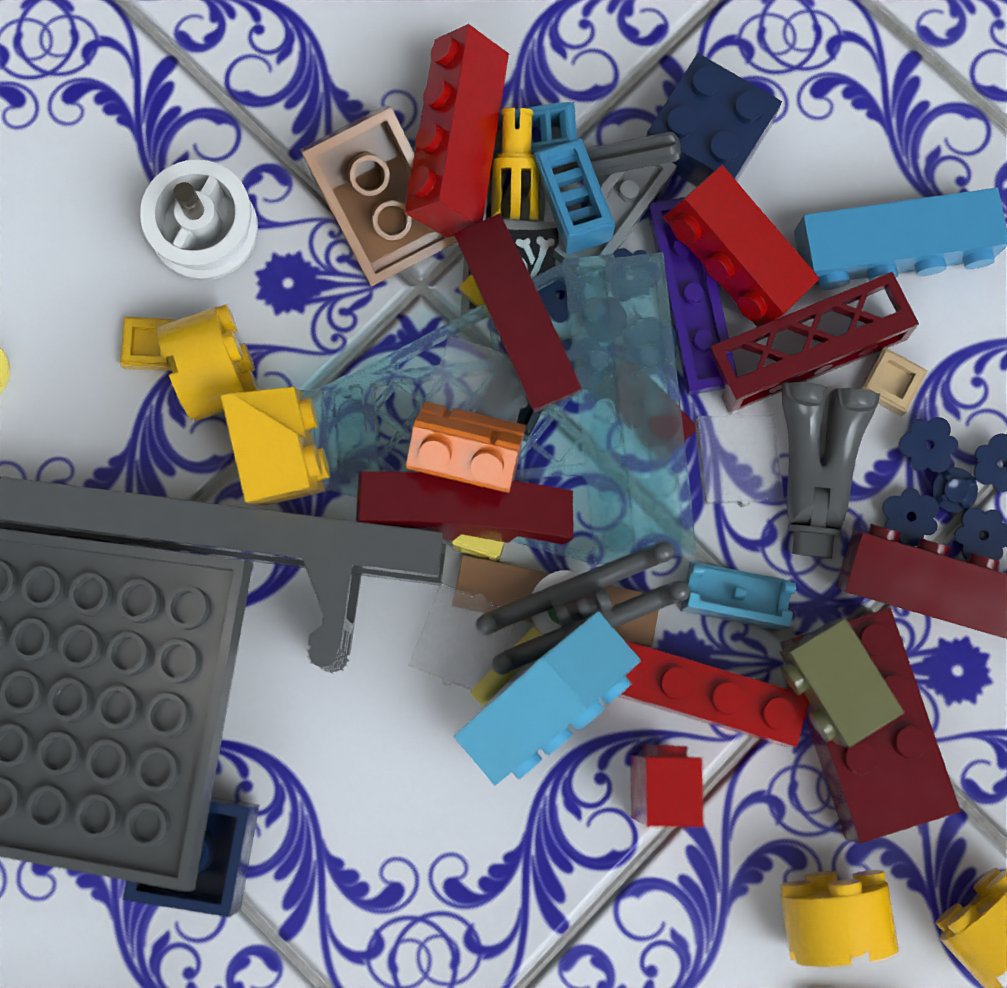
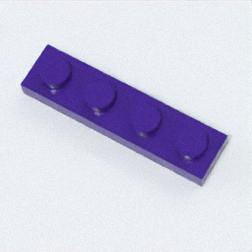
(693, 305)

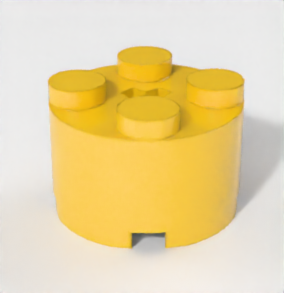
(206, 360)
(838, 919)
(980, 930)

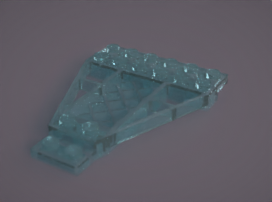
(625, 408)

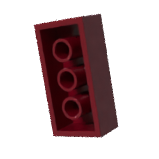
(897, 771)

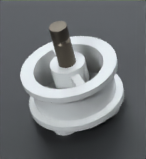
(199, 219)

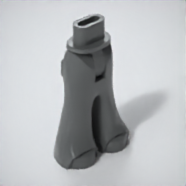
(818, 492)

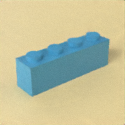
(903, 237)

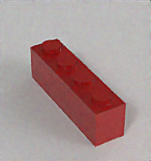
(457, 131)
(716, 696)

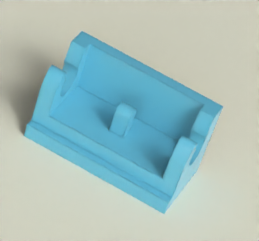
(738, 596)

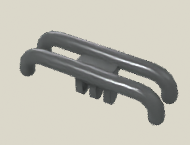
(578, 601)

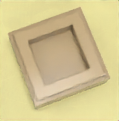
(895, 380)

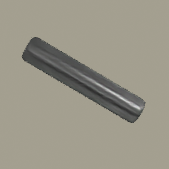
(630, 154)

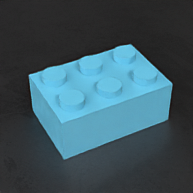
(547, 699)

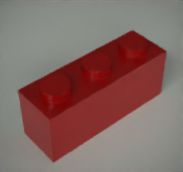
(741, 248)
(666, 787)

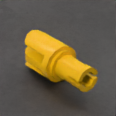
(517, 159)

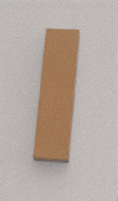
(508, 583)

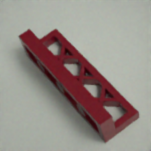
(822, 358)

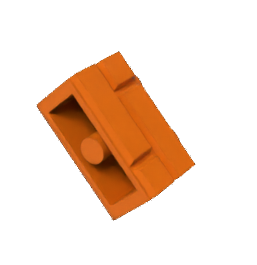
(465, 446)

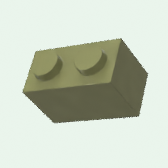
(839, 683)

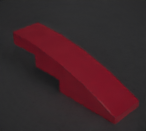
(518, 313)
(462, 508)

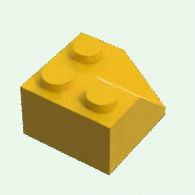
(275, 444)

